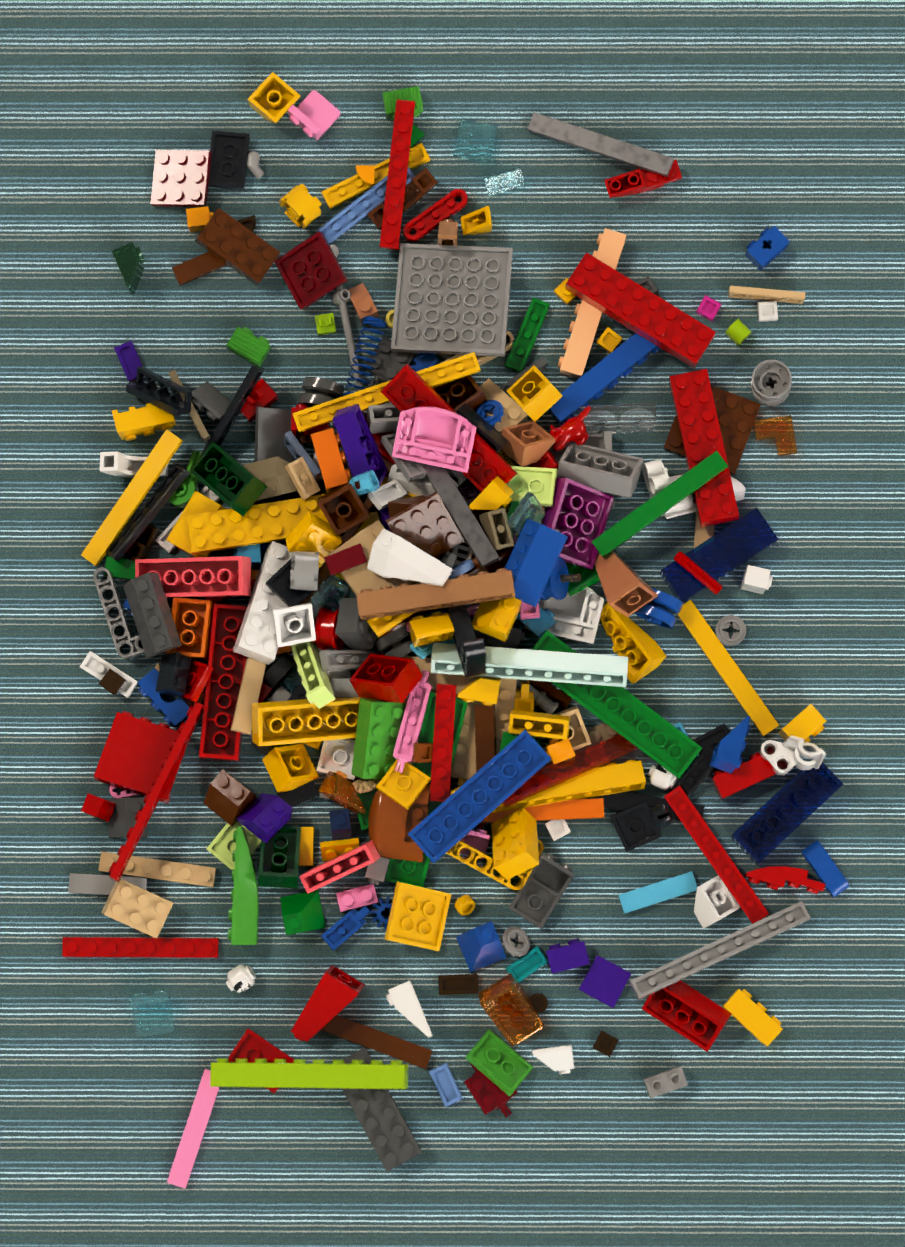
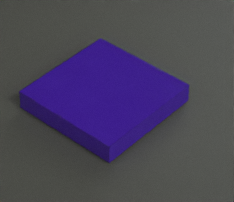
(605, 981)

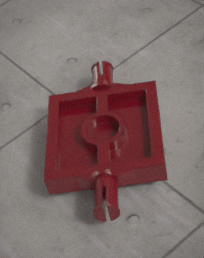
(487, 1093)

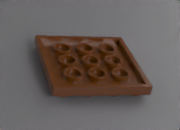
(735, 422)

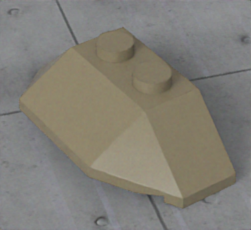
(273, 475)

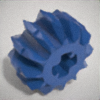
(379, 912)

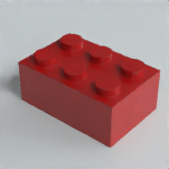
(386, 678)

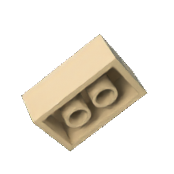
(137, 908)

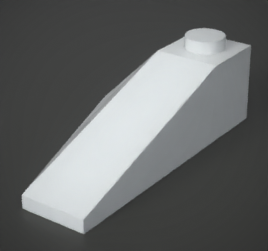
(399, 559)

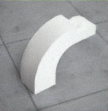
(123, 465)

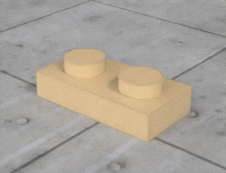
(302, 478)

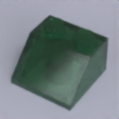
(130, 264)

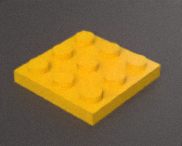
(417, 916)

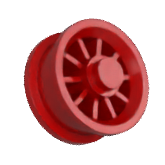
(325, 630)

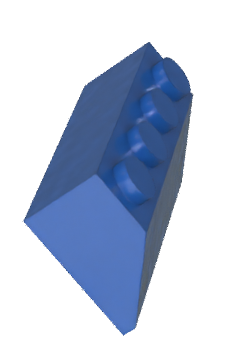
(534, 560)

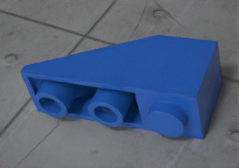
(728, 751)

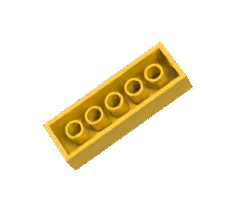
(304, 722)

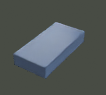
(445, 1084)

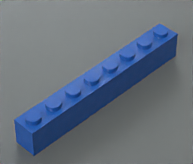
(602, 376)

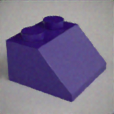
(265, 816)

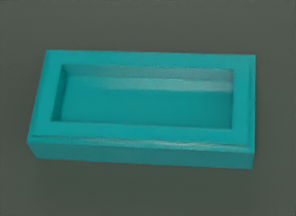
(527, 964)

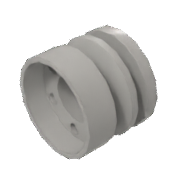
(778, 375)

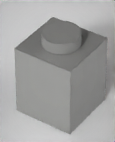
(377, 871)

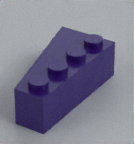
(358, 442)

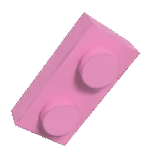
(357, 897)

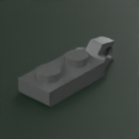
(540, 365)

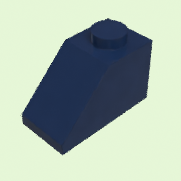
(340, 824)

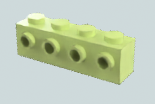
(313, 678)

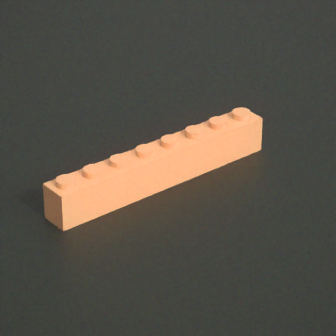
(588, 317)

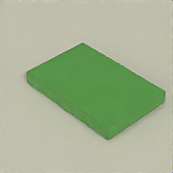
(499, 1062)

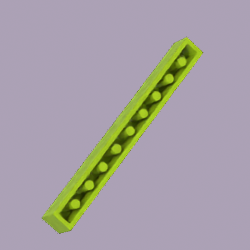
(309, 1075)

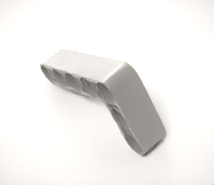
(120, 620)

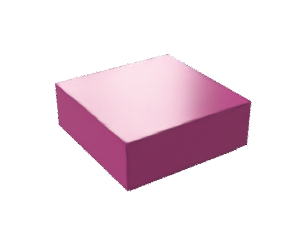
(708, 308)

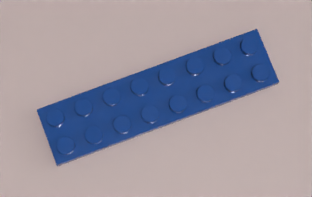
(479, 796)

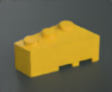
(142, 421)

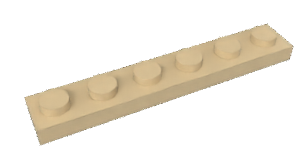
(162, 870)

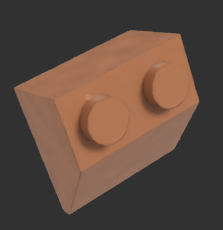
(526, 442)

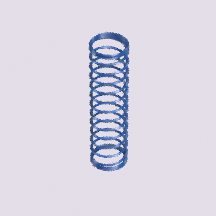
(382, 324)

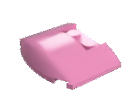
(434, 438)

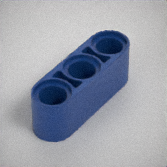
(825, 868)

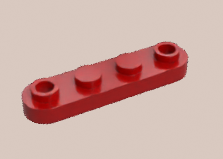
(437, 212)

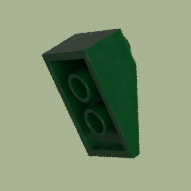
(280, 859)

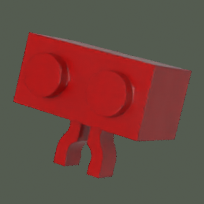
(260, 397)

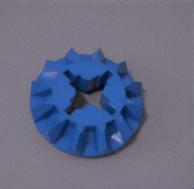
(491, 406)

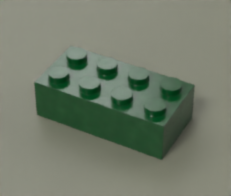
(228, 478)

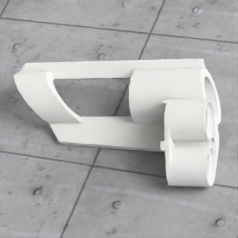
(657, 479)
(789, 753)

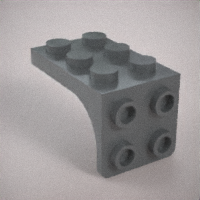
(542, 890)

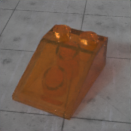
(510, 1009)

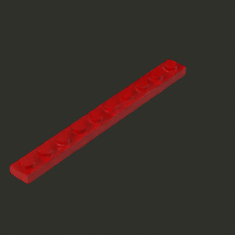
(152, 799)

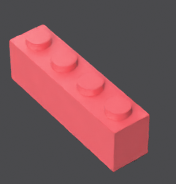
(339, 866)

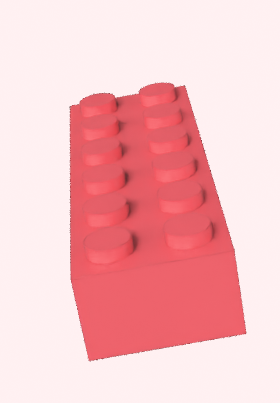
(200, 575)

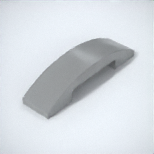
(98, 883)

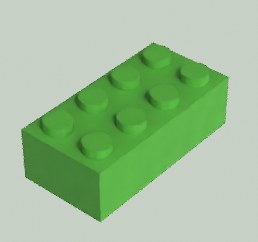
(376, 737)

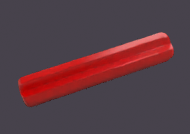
(698, 572)

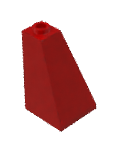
(328, 999)

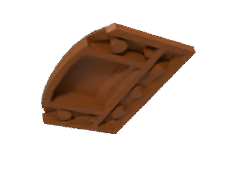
(391, 823)

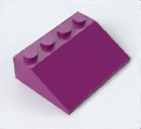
(581, 516)

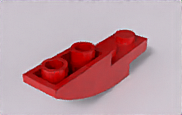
(640, 181)
(777, 875)

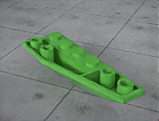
(244, 895)

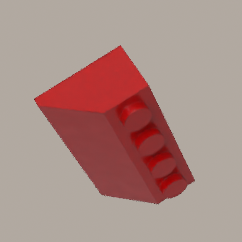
(688, 1013)

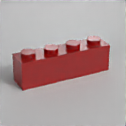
(746, 775)

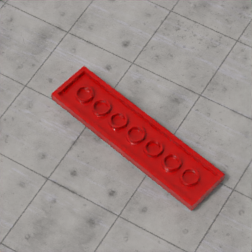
(411, 391)

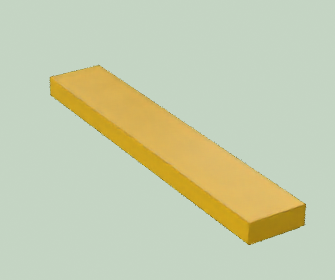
(355, 186)

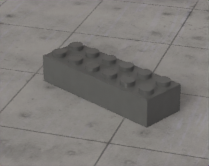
(382, 1120)

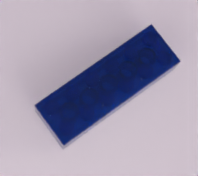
(721, 554)
(785, 811)

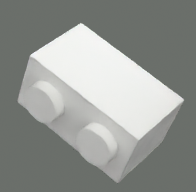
(756, 579)

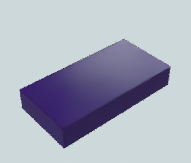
(129, 360)

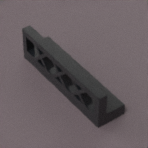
(160, 397)

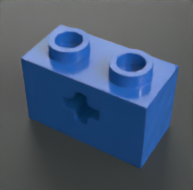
(762, 257)

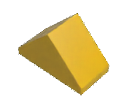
(477, 222)

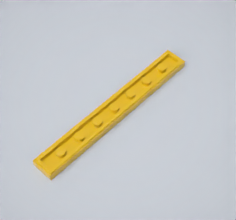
(132, 497)
(727, 668)

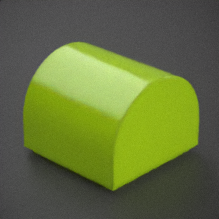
(738, 332)

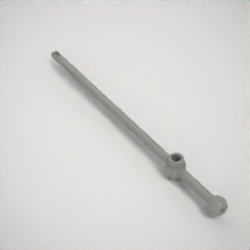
(340, 298)

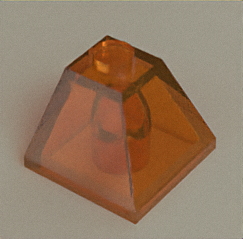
(341, 791)

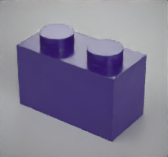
(567, 956)

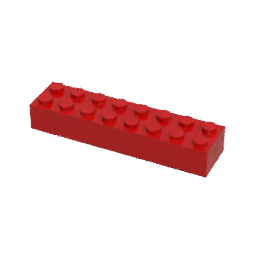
(640, 310)
(700, 439)
(223, 686)

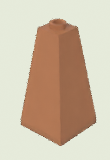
(622, 585)

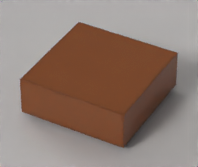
(422, 752)

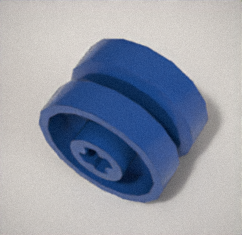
(660, 610)

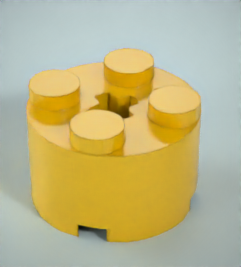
(301, 206)

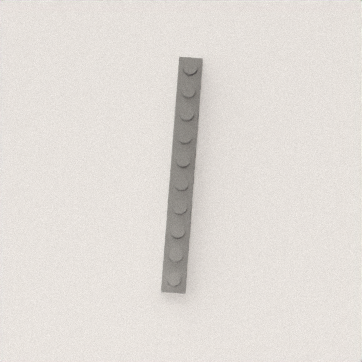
(719, 950)

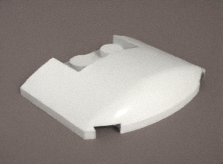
(575, 616)

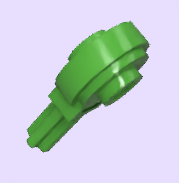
(185, 491)

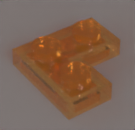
(779, 428)

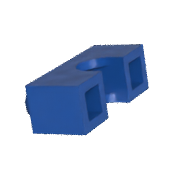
(175, 711)

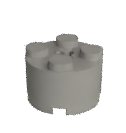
(304, 570)

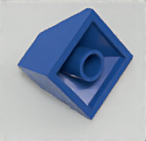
(481, 946)

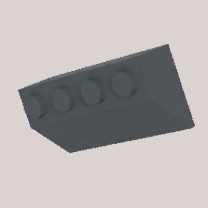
(152, 614)

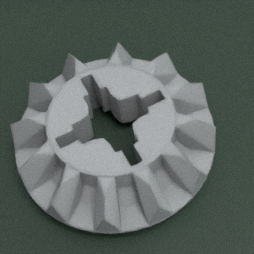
(737, 624)
(520, 938)

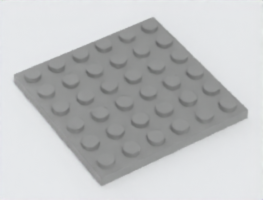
(452, 299)

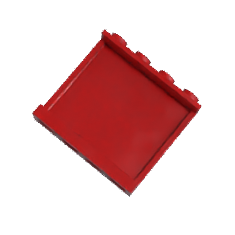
(136, 754)

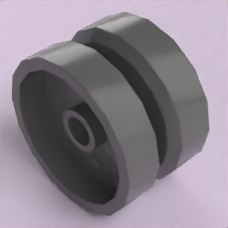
(319, 391)
(396, 642)

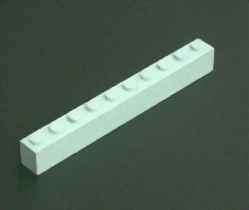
(538, 665)

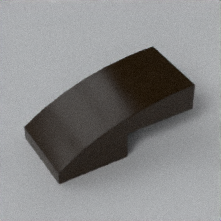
(143, 543)

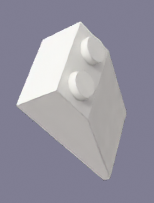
(407, 1003)

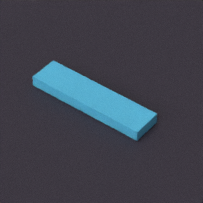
(658, 892)

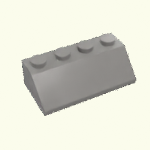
(601, 469)

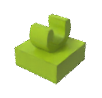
(325, 324)

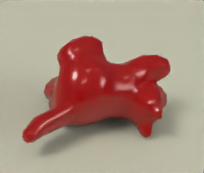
(572, 430)

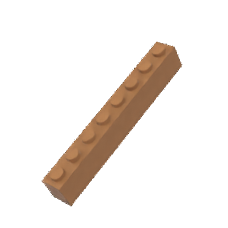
(425, 597)

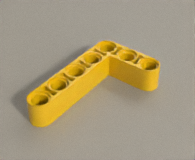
(488, 867)

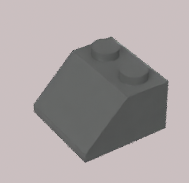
(124, 816)

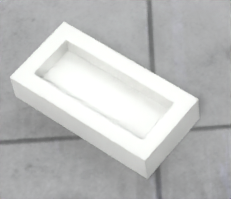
(386, 493)

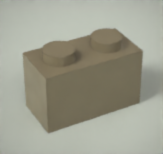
(497, 529)

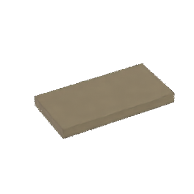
(194, 415)

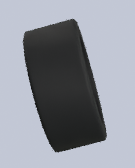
(279, 670)

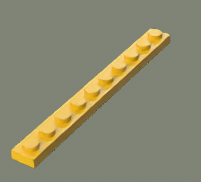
(433, 376)

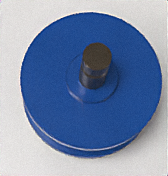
(559, 581)

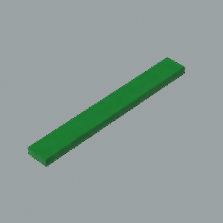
(660, 504)

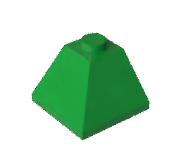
(302, 912)

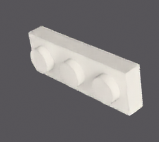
(99, 667)

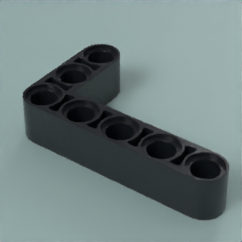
(470, 650)

